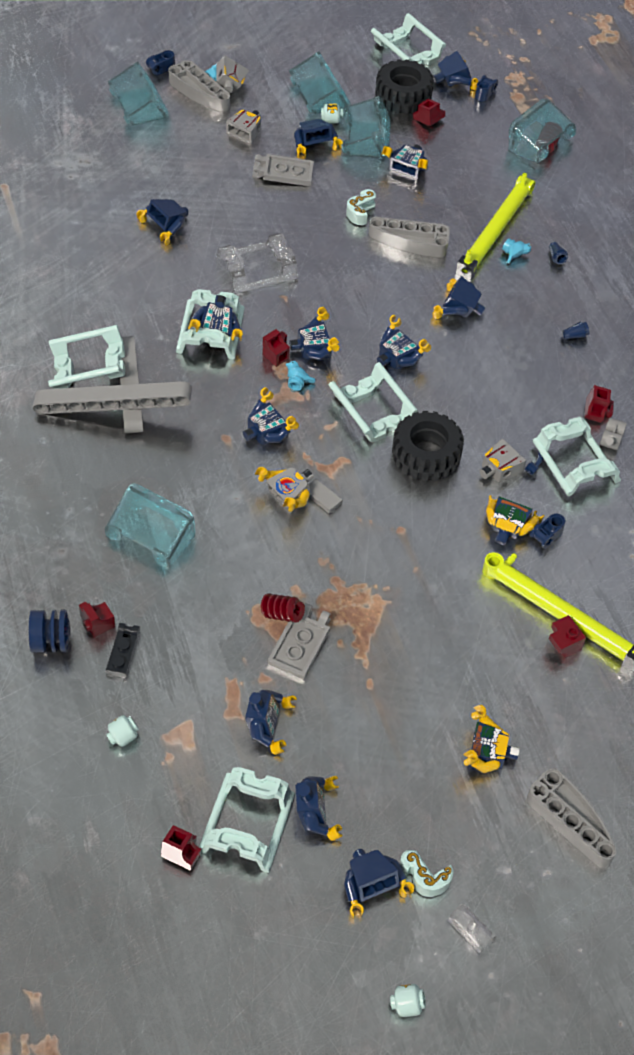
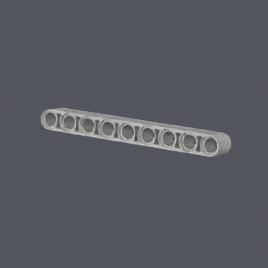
(112, 397)

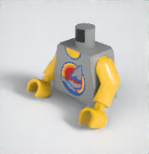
(287, 486)

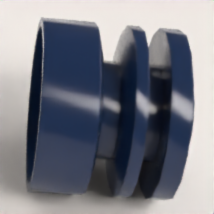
(46, 631)

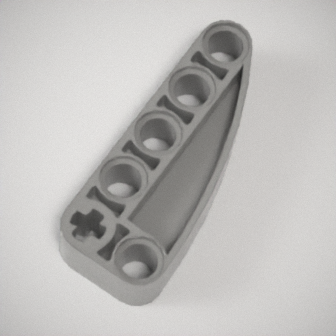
(198, 86)
(411, 236)
(572, 808)

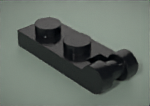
(122, 650)

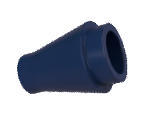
(558, 254)
(578, 330)

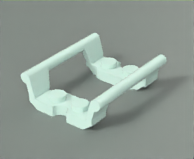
(400, 34)
(211, 336)
(64, 366)
(366, 388)
(585, 471)
(246, 843)

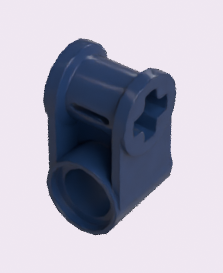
(162, 62)
(485, 88)
(547, 532)

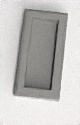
(324, 496)

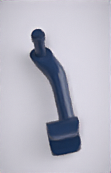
(531, 467)

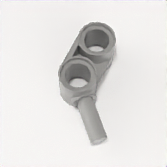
(613, 434)

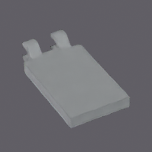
(283, 169)
(300, 644)

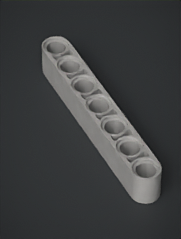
(131, 417)

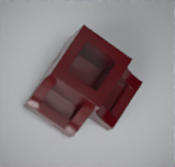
(429, 112)
(276, 347)
(599, 404)
(96, 618)
(567, 636)
(180, 847)

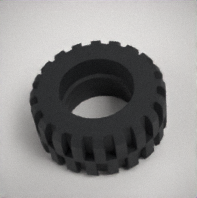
(404, 85)
(423, 463)

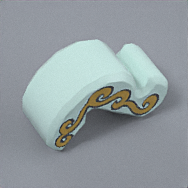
(359, 205)
(422, 878)

